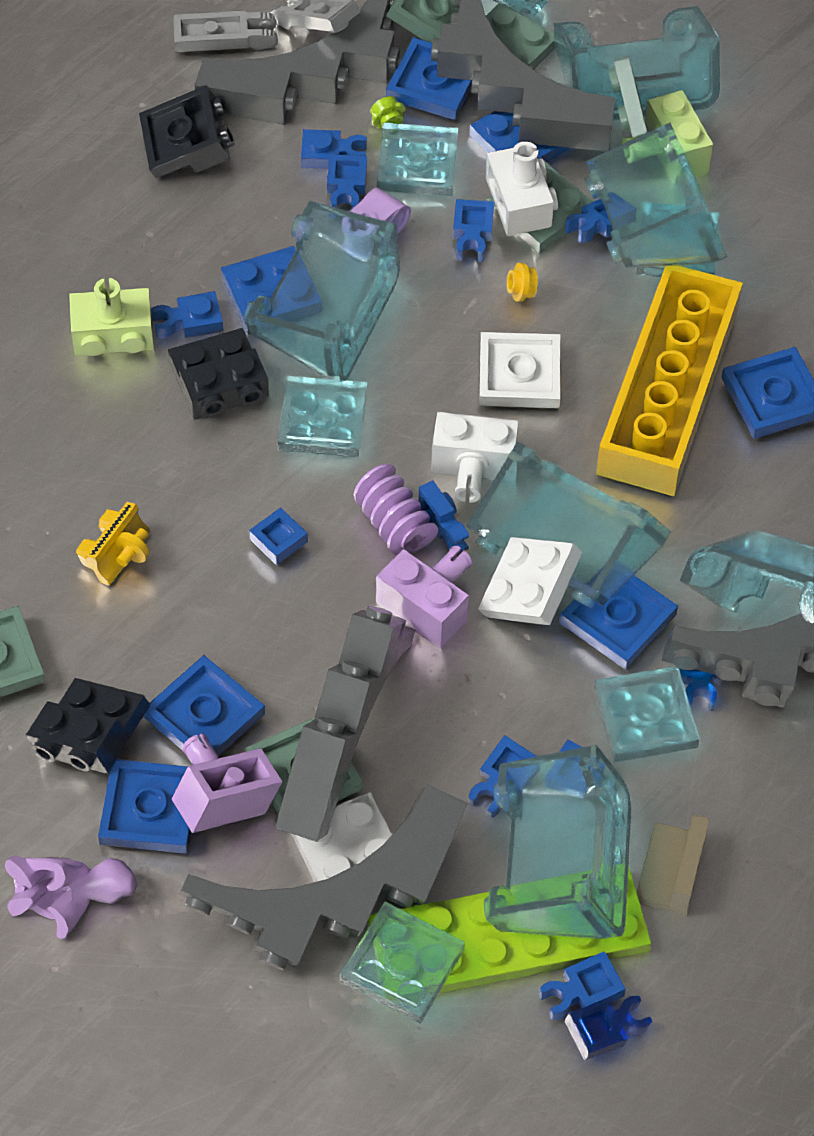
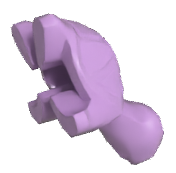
(64, 887)

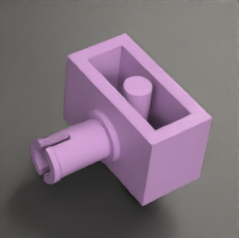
(426, 594)
(225, 788)

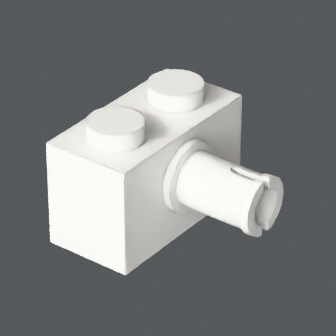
(521, 189)
(471, 449)

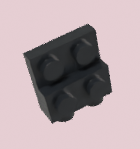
(186, 133)
(219, 373)
(87, 725)

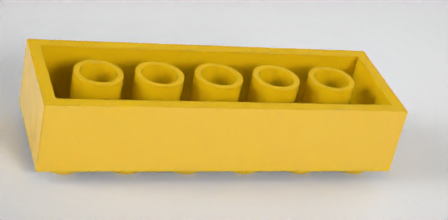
(669, 379)

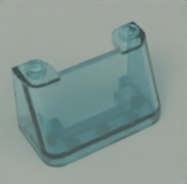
(680, 60)
(654, 203)
(329, 290)
(549, 504)
(745, 565)
(564, 846)

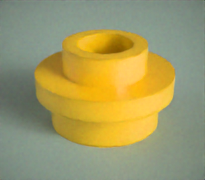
(522, 282)

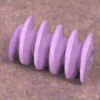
(394, 511)

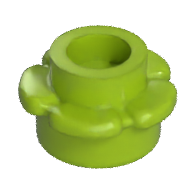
(387, 111)

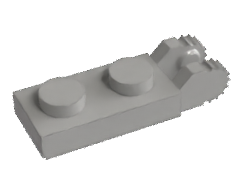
(316, 14)
(224, 31)

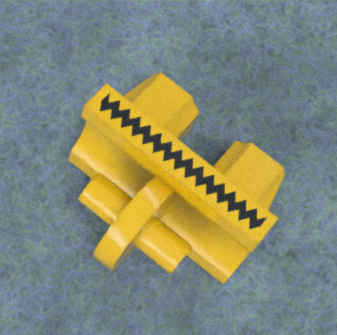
(119, 543)

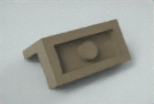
(672, 865)

